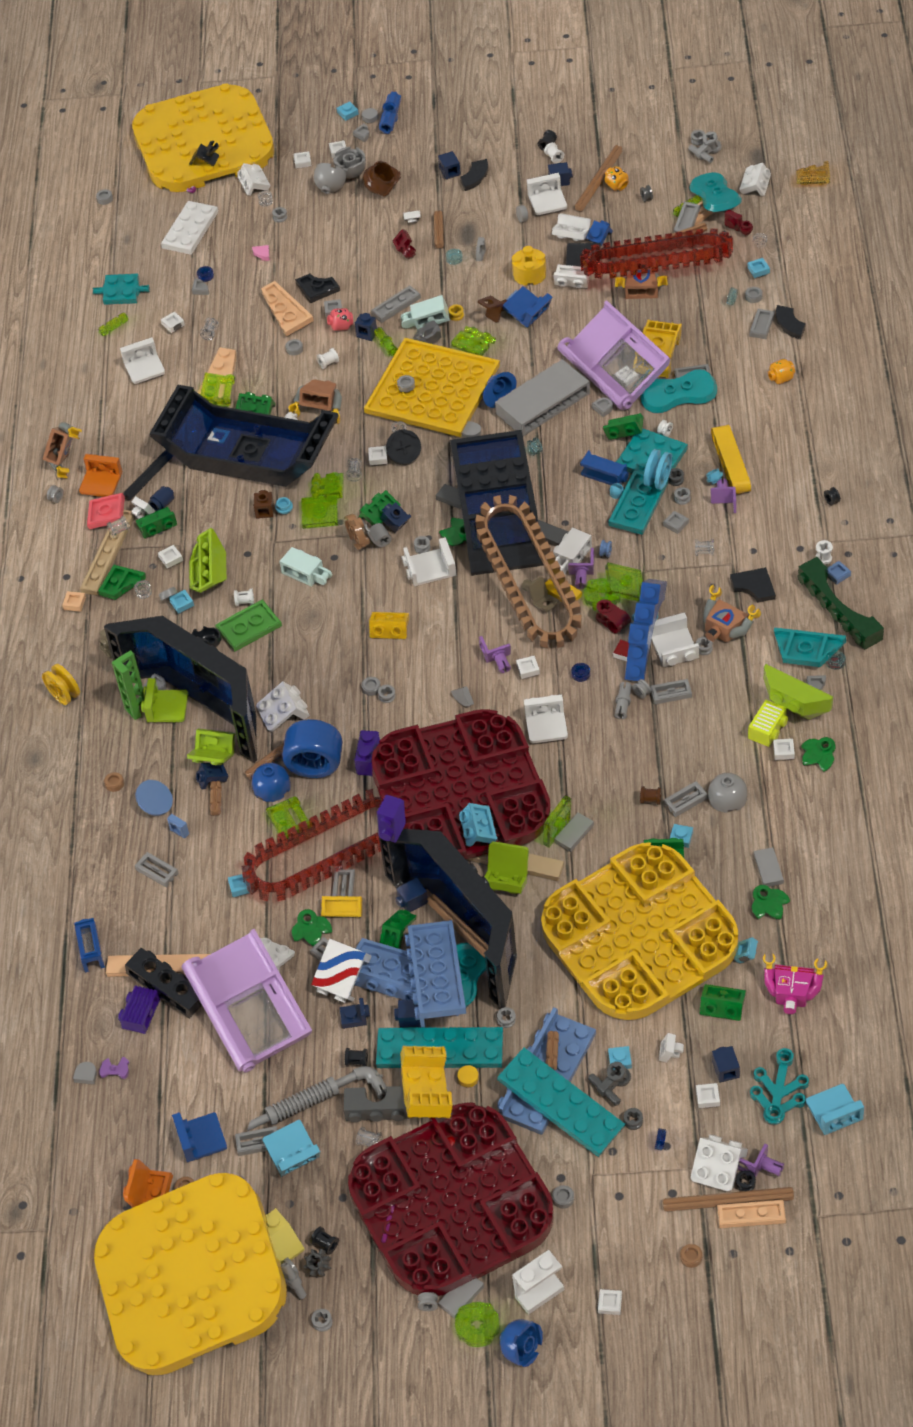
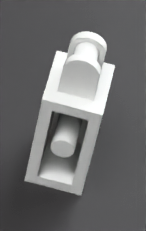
(572, 548)

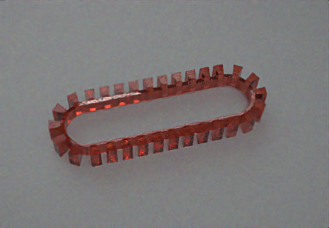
(721, 248)
(251, 862)

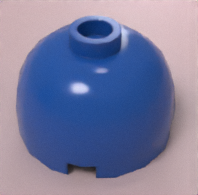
(270, 782)
(520, 1341)

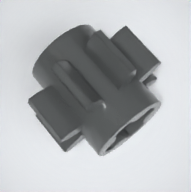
(313, 1258)

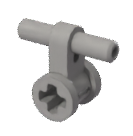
(707, 147)
(292, 1278)

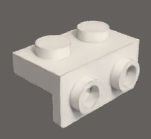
(252, 178)
(755, 178)
(571, 227)
(570, 276)

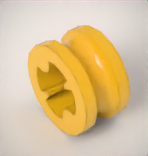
(456, 316)

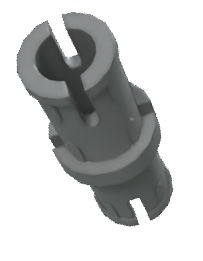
(623, 700)

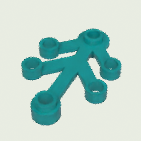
(778, 1090)

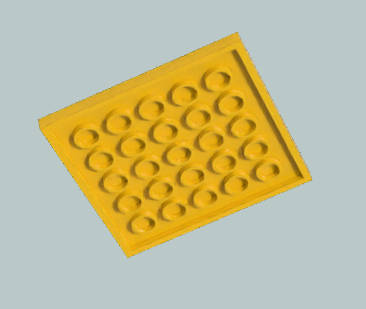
(445, 389)

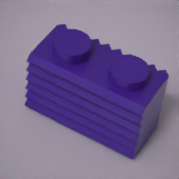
(366, 744)
(391, 818)
(139, 1009)

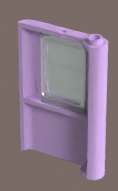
(614, 361)
(242, 1005)

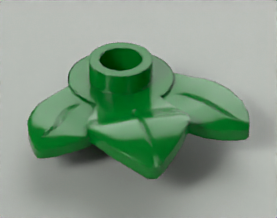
(454, 534)
(817, 754)
(770, 904)
(312, 929)

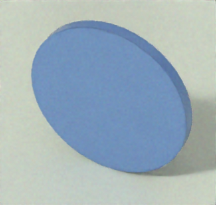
(154, 797)

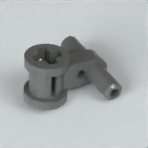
(605, 1088)

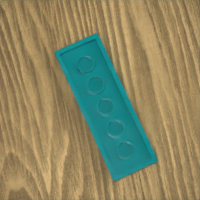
(463, 1045)
(561, 1102)

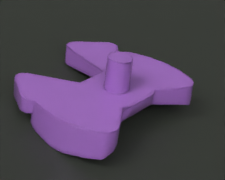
(121, 1070)

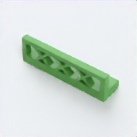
(125, 684)

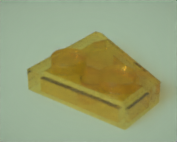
(813, 175)

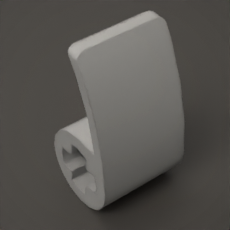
(378, 534)

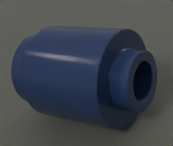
(161, 498)

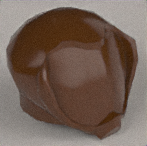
(381, 178)

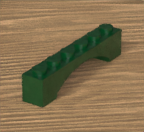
(863, 629)

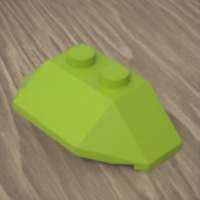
(207, 562)
(795, 694)

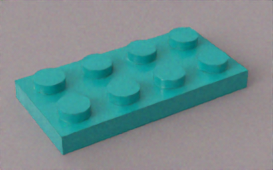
(636, 505)

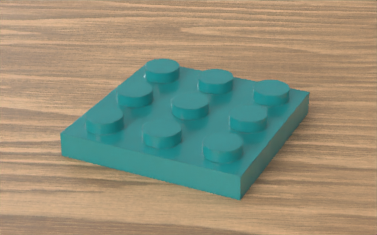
(641, 446)

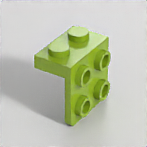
(163, 704)
(212, 746)
(507, 867)

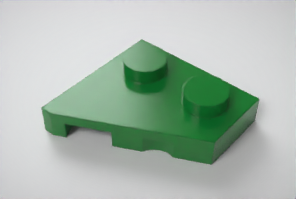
(120, 581)

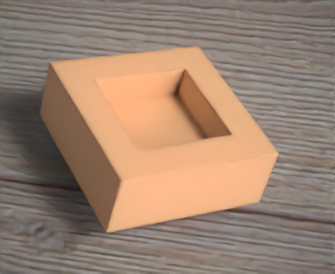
(74, 601)

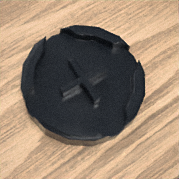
(403, 447)

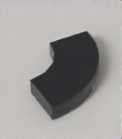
(475, 175)
(788, 322)

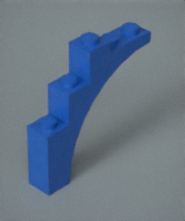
(642, 628)

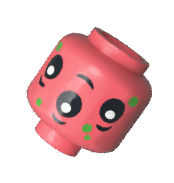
(340, 319)

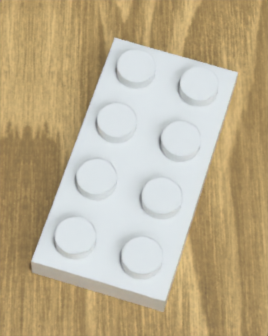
(189, 227)

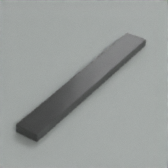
(450, 496)

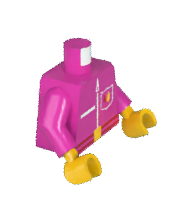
(793, 984)

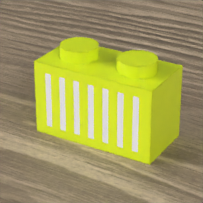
(767, 723)

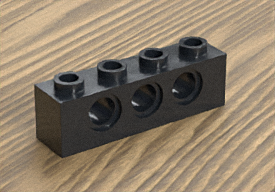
(168, 992)

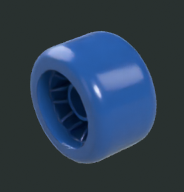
(312, 748)

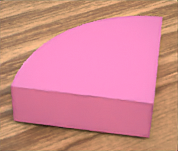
(261, 252)

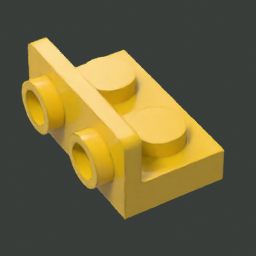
(388, 625)

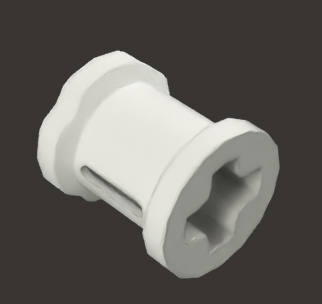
(553, 151)
(327, 358)
(822, 551)
(244, 597)

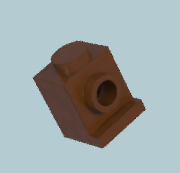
(262, 500)

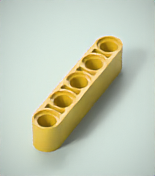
(730, 458)

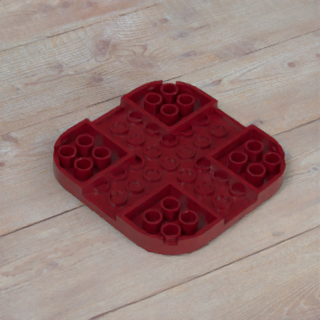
(463, 762)
(455, 1205)

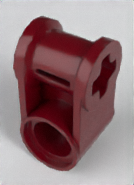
(612, 616)

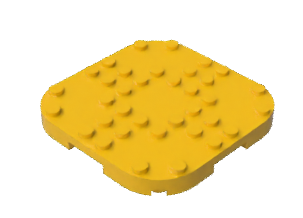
(176, 127)
(639, 931)
(189, 1273)

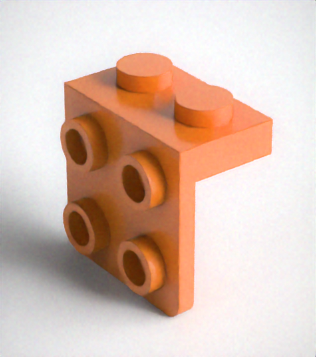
(101, 475)
(145, 1184)

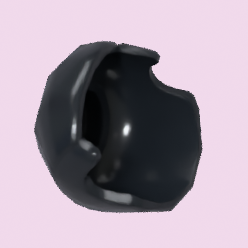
(209, 635)

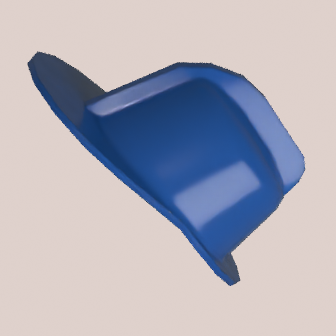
(498, 387)

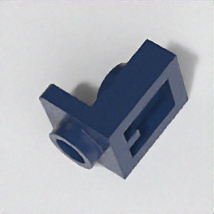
(209, 773)
(354, 1015)

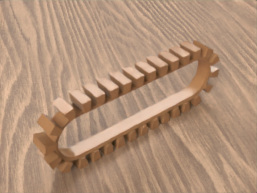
(548, 560)

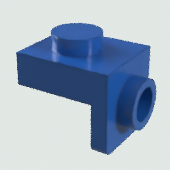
(599, 232)

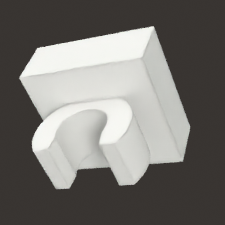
(141, 508)
(669, 1048)

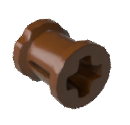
(650, 795)

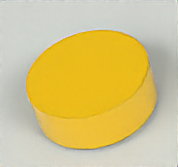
(468, 1076)

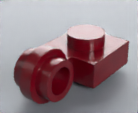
(734, 221)
(402, 243)

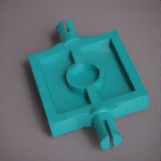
(121, 289)

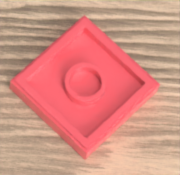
(105, 510)

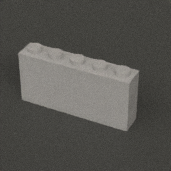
(542, 397)

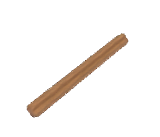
(598, 178)
(458, 924)
(713, 1200)

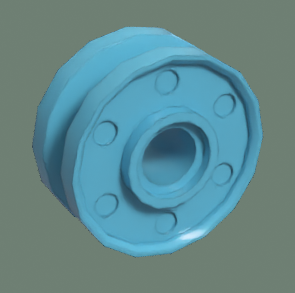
(657, 469)

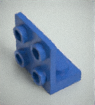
(526, 306)
(200, 1136)

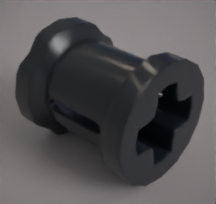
(548, 137)
(356, 1057)
(324, 1240)

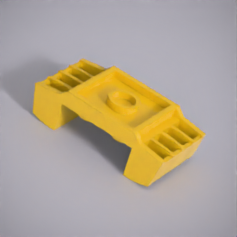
(665, 337)
(425, 1082)

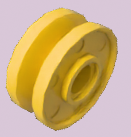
(61, 684)

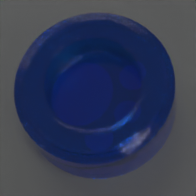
(205, 273)
(580, 672)
(660, 1139)

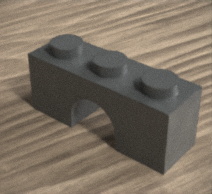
(359, 1108)

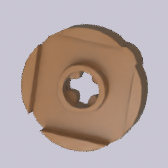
(354, 528)

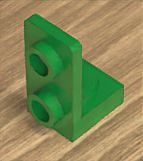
(394, 927)

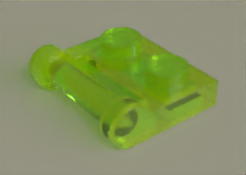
(211, 388)
(281, 817)

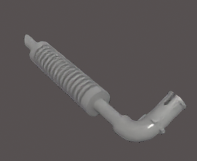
(317, 1093)

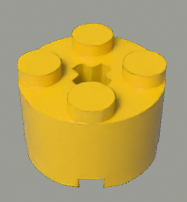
(529, 266)

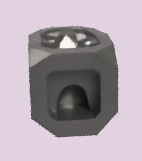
(428, 333)

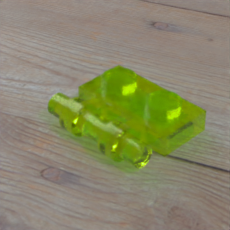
(473, 341)
(329, 487)

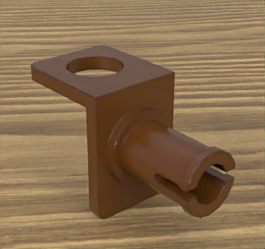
(493, 307)

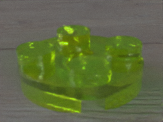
(593, 590)
(477, 1311)

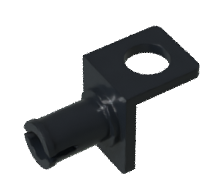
(206, 153)

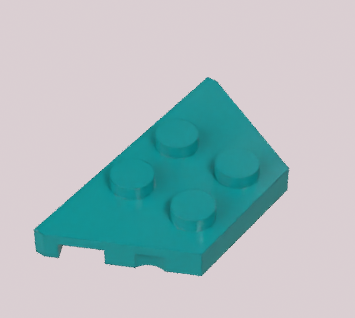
(807, 647)

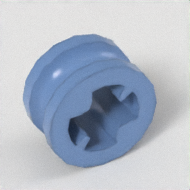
(605, 548)

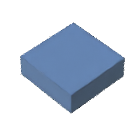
(838, 572)
(178, 826)

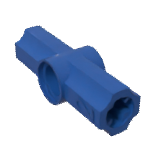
(390, 112)

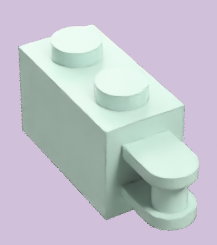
(426, 311)
(304, 567)

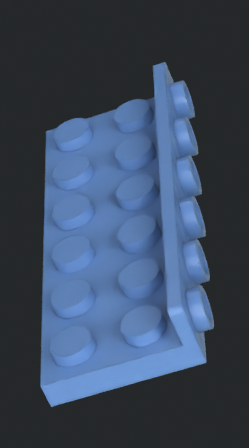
(434, 970)
(386, 971)
(572, 1047)

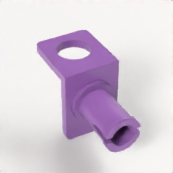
(723, 494)
(581, 571)
(498, 654)
(762, 1162)

